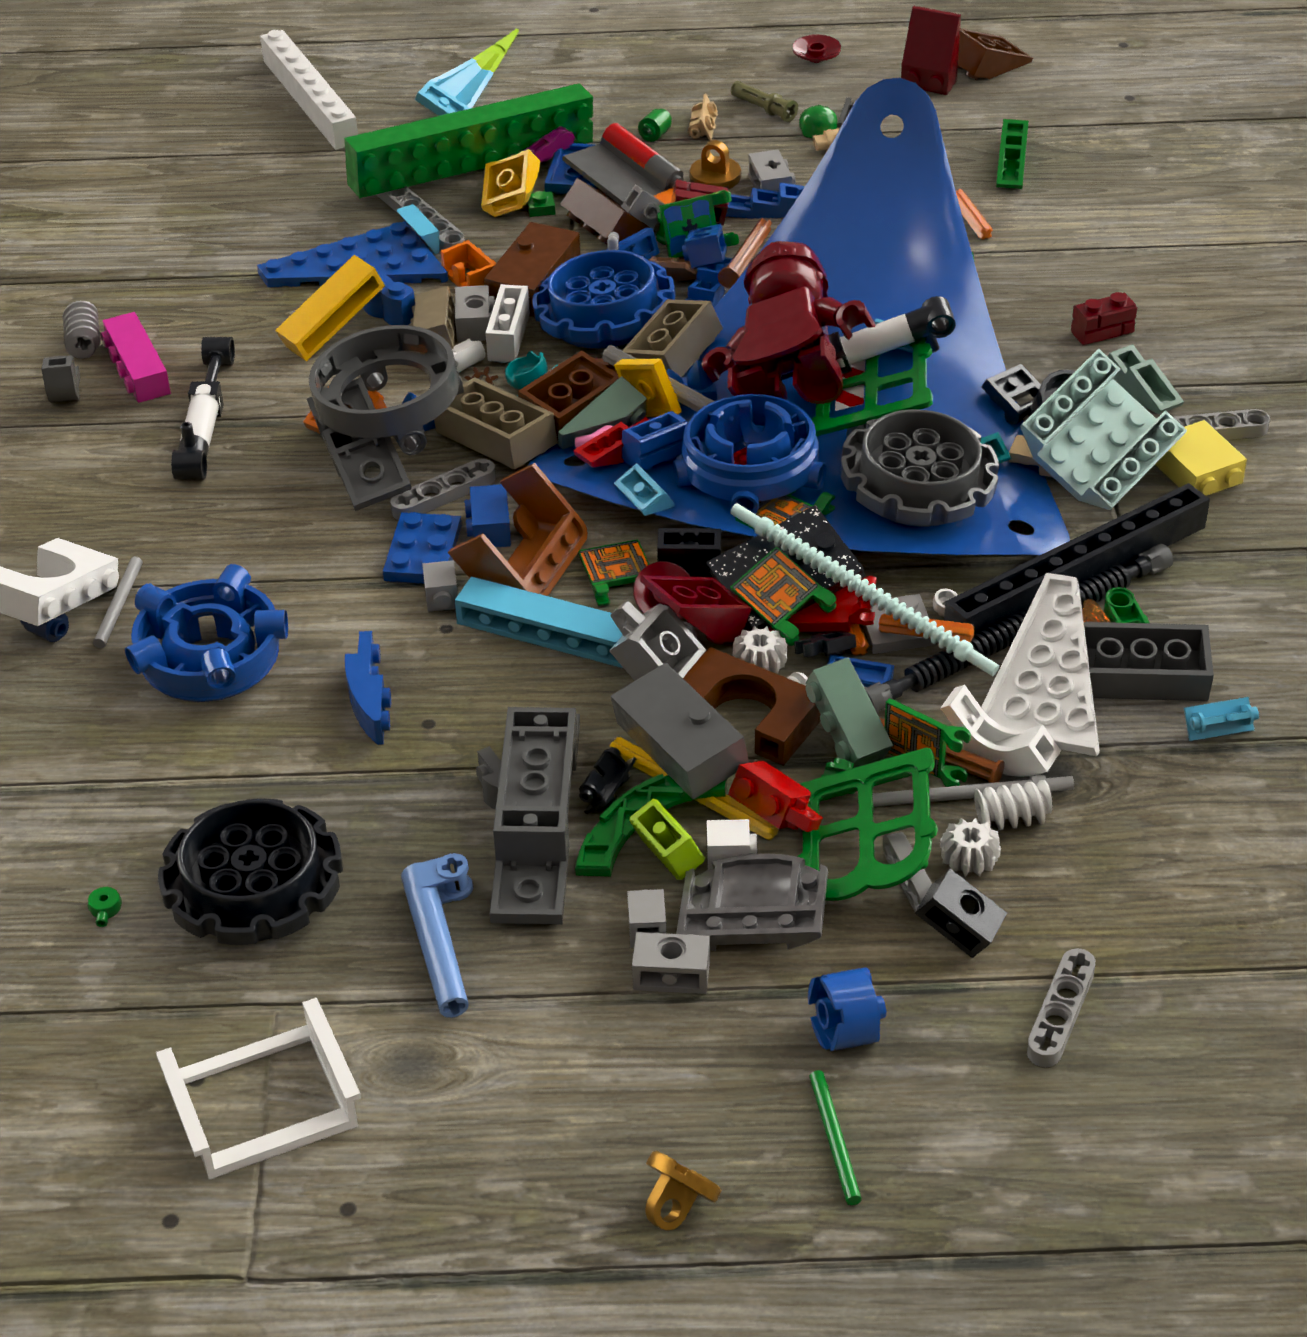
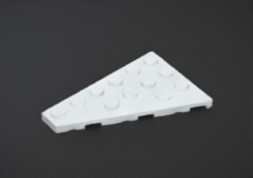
(1048, 671)

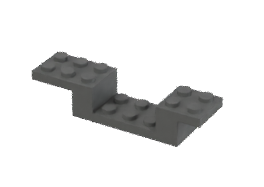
(533, 815)

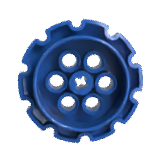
(601, 298)

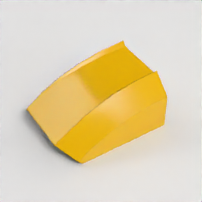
(509, 183)

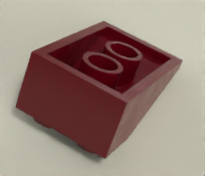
(932, 49)
(703, 604)

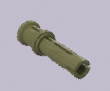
(781, 105)

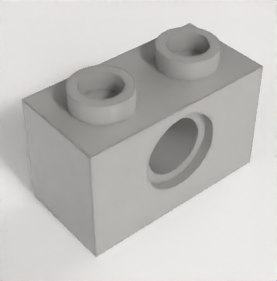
(472, 312)
(671, 962)

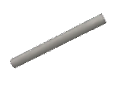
(117, 602)

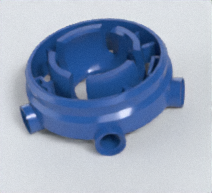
(771, 463)
(212, 669)

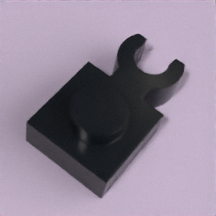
(829, 642)

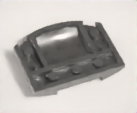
(755, 901)

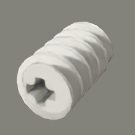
(1014, 803)

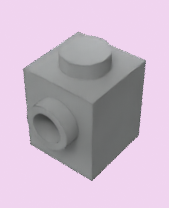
(642, 206)

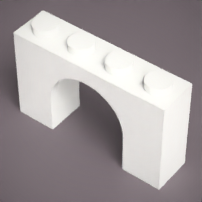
(69, 580)

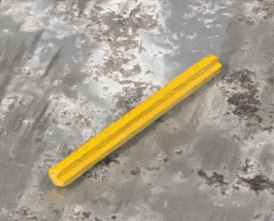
(723, 805)

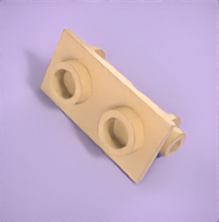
(703, 119)

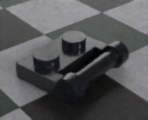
(1009, 387)

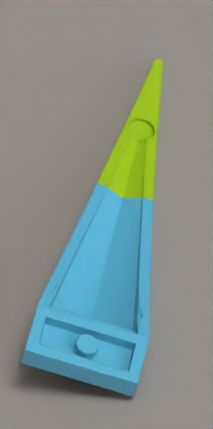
(464, 84)

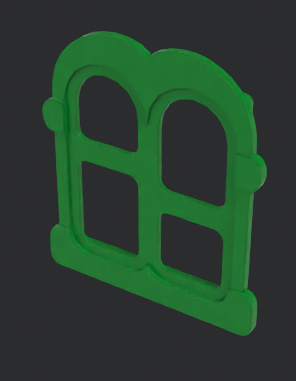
(921, 397)
(869, 871)

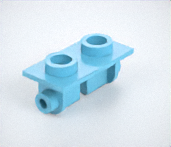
(1220, 718)

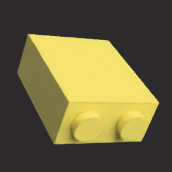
(1203, 460)

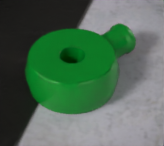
(104, 904)

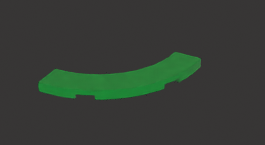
(614, 828)

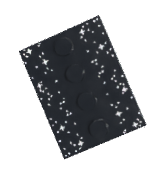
(811, 528)

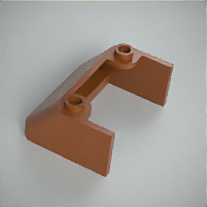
(549, 532)

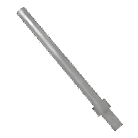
(966, 791)

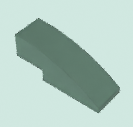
(1144, 380)

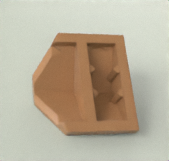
(676, 268)

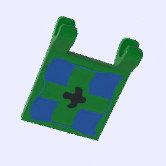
(692, 214)

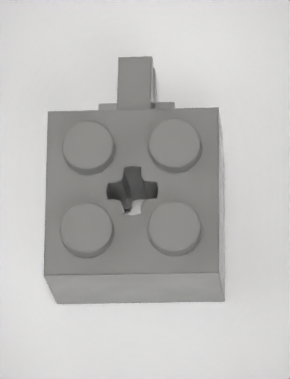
(653, 640)

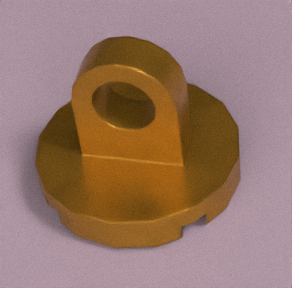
(716, 170)
(679, 1185)

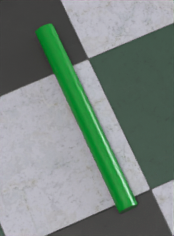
(835, 1138)

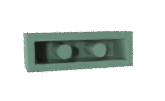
(848, 713)

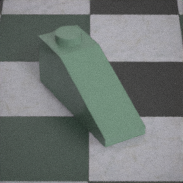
(616, 404)

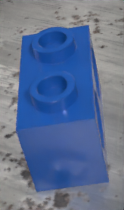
(704, 246)

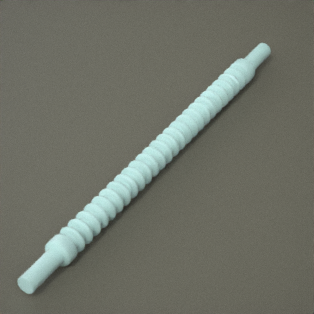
(962, 649)

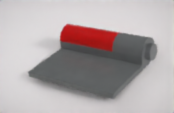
(621, 163)

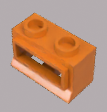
(464, 256)

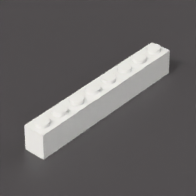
(308, 88)

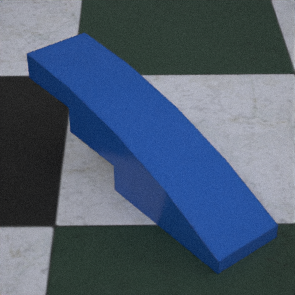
(764, 202)
(706, 285)

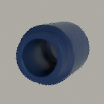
(51, 630)

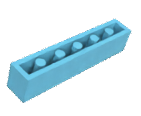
(538, 620)

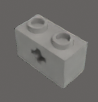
(768, 170)

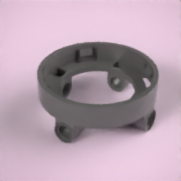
(370, 353)

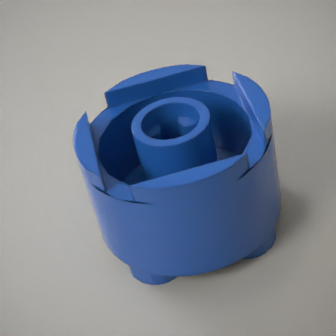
(846, 1009)

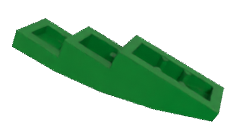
(1012, 154)

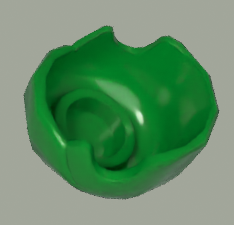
(817, 120)

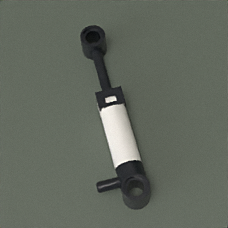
(928, 322)
(204, 408)

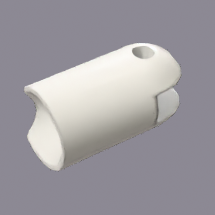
(468, 353)

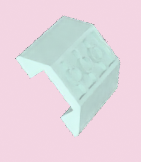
(1098, 435)

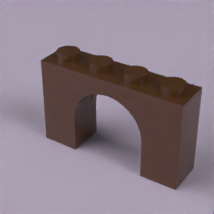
(792, 715)

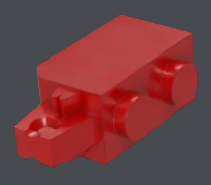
(774, 796)

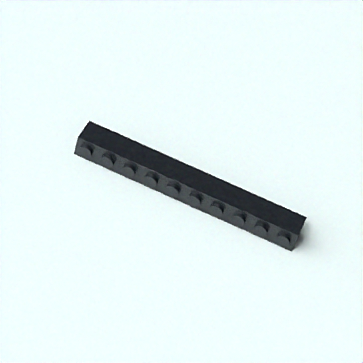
(1111, 544)

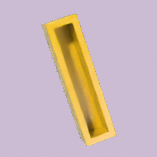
(330, 307)

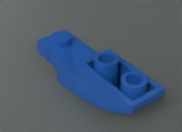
(367, 688)

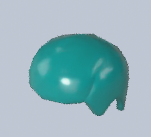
(525, 370)

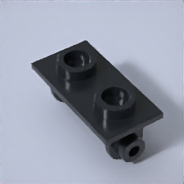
(600, 790)

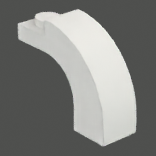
(1023, 751)

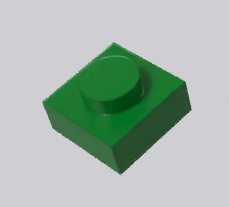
(541, 204)

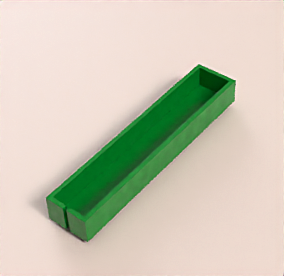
(462, 140)

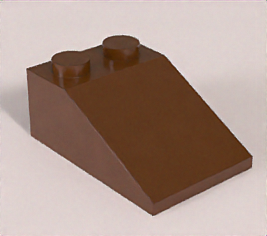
(988, 54)
(569, 387)

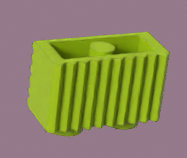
(666, 839)

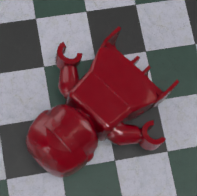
(787, 328)

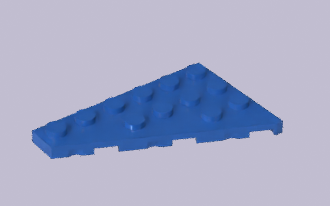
(390, 250)

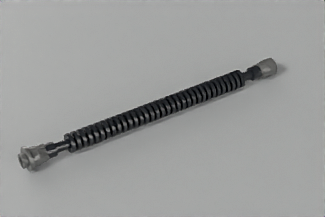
(1002, 634)

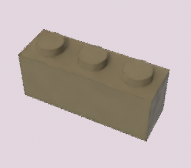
(436, 312)

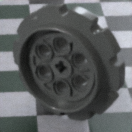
(919, 468)

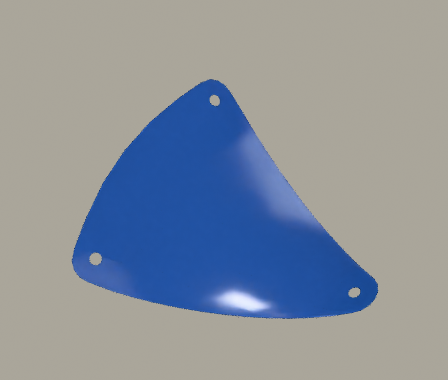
(891, 237)

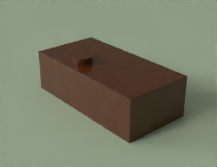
(533, 258)

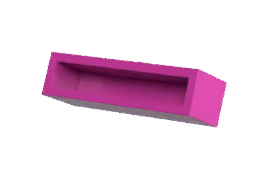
(135, 357)

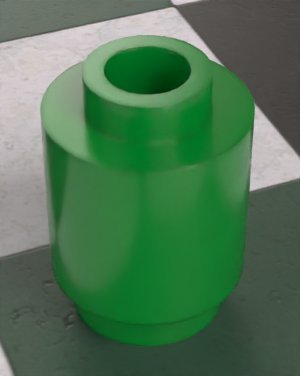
(655, 124)

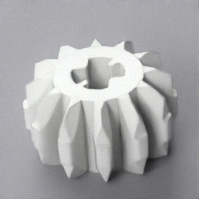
(761, 648)
(970, 847)

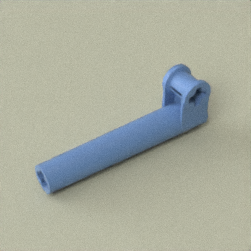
(426, 889)

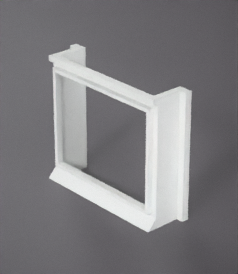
(283, 1140)

